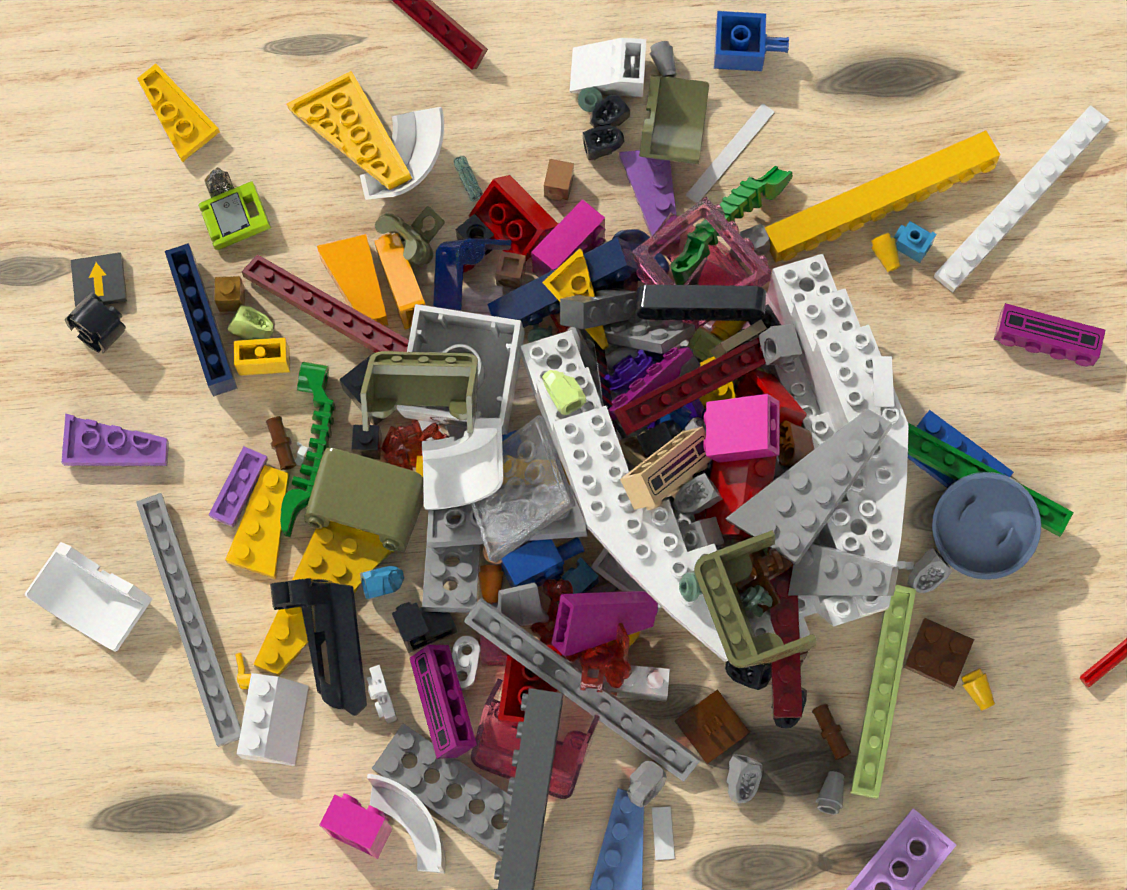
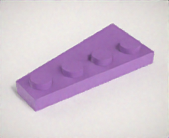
(652, 187)
(105, 445)

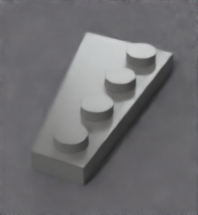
(840, 573)

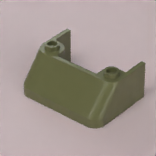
(420, 381)
(717, 579)

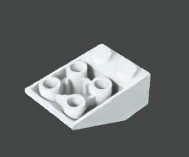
(610, 67)

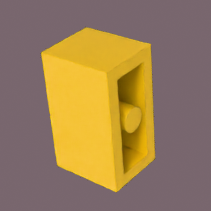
(262, 356)

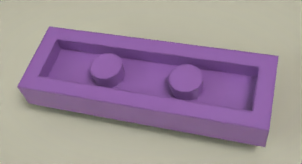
(238, 486)

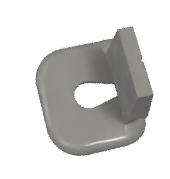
(521, 605)

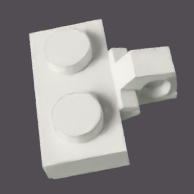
(378, 690)

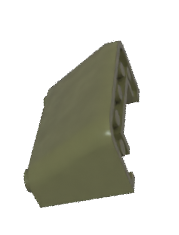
(366, 497)

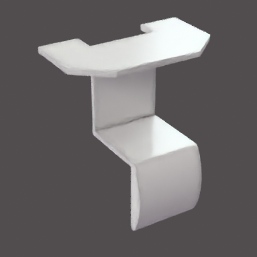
(301, 452)
(903, 564)

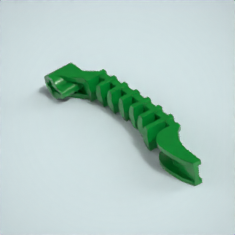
(739, 201)
(311, 379)

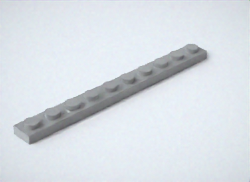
(189, 620)
(567, 680)

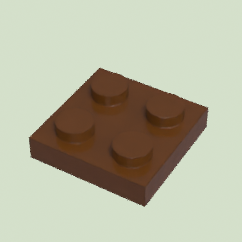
(938, 653)

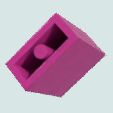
(742, 428)

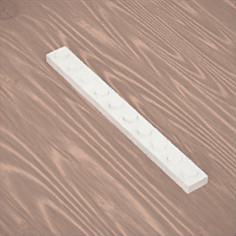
(1021, 199)

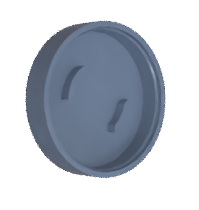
(986, 525)

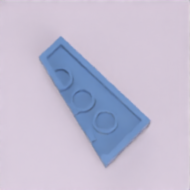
(622, 848)

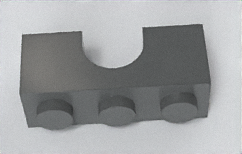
(606, 308)

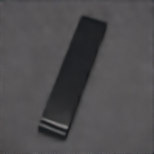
(700, 302)

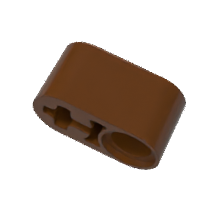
(794, 443)

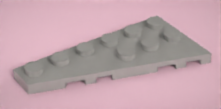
(811, 490)

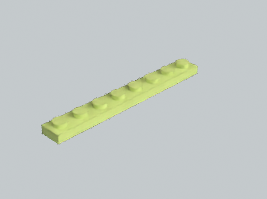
(883, 694)

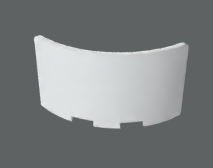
(418, 142)
(463, 468)
(88, 599)
(414, 817)

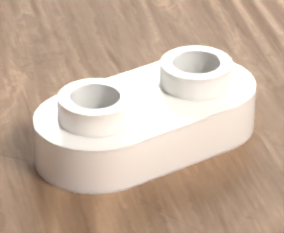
(466, 663)

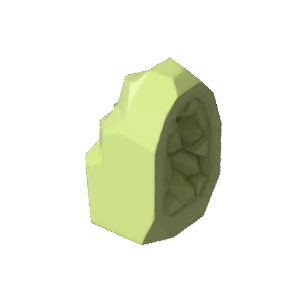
(250, 324)
(563, 391)

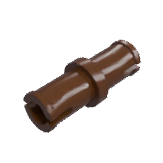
(281, 443)
(831, 731)

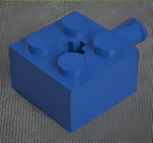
(743, 41)
(538, 561)

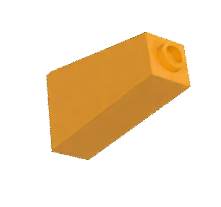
(354, 274)
(399, 277)

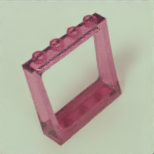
(651, 272)

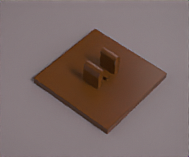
(712, 726)

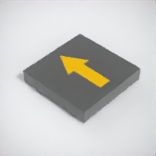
(100, 276)

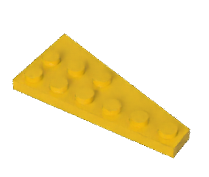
(349, 123)
(329, 556)

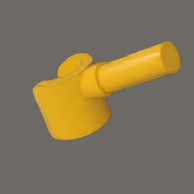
(242, 678)

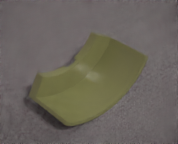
(675, 119)

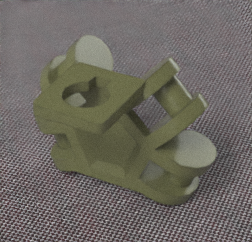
(417, 242)

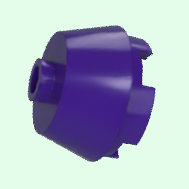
(628, 371)

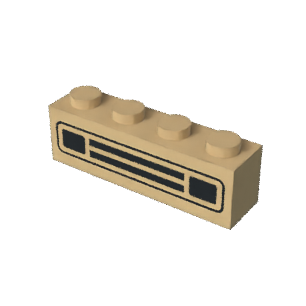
(666, 469)

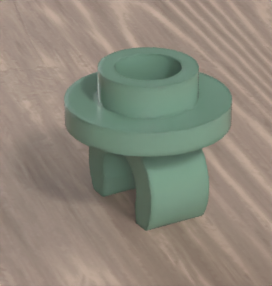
(589, 98)
(539, 333)
(689, 587)
(754, 596)

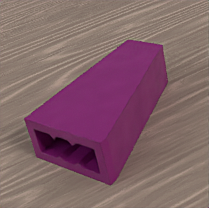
(593, 618)

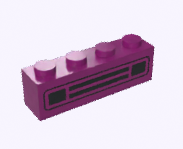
(1049, 335)
(442, 701)

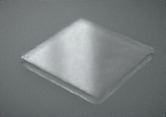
(531, 491)

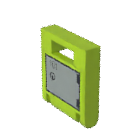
(229, 218)

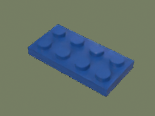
(945, 432)

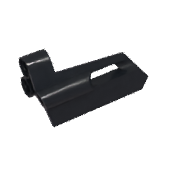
(332, 618)

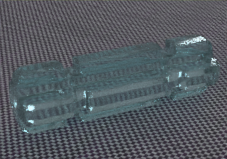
(468, 178)

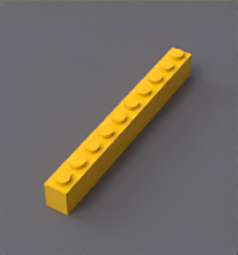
(882, 196)

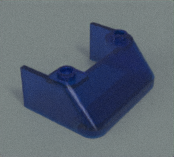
(449, 267)

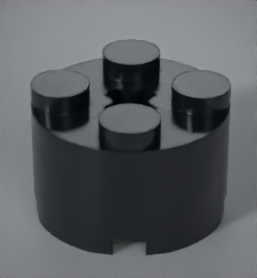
(96, 323)

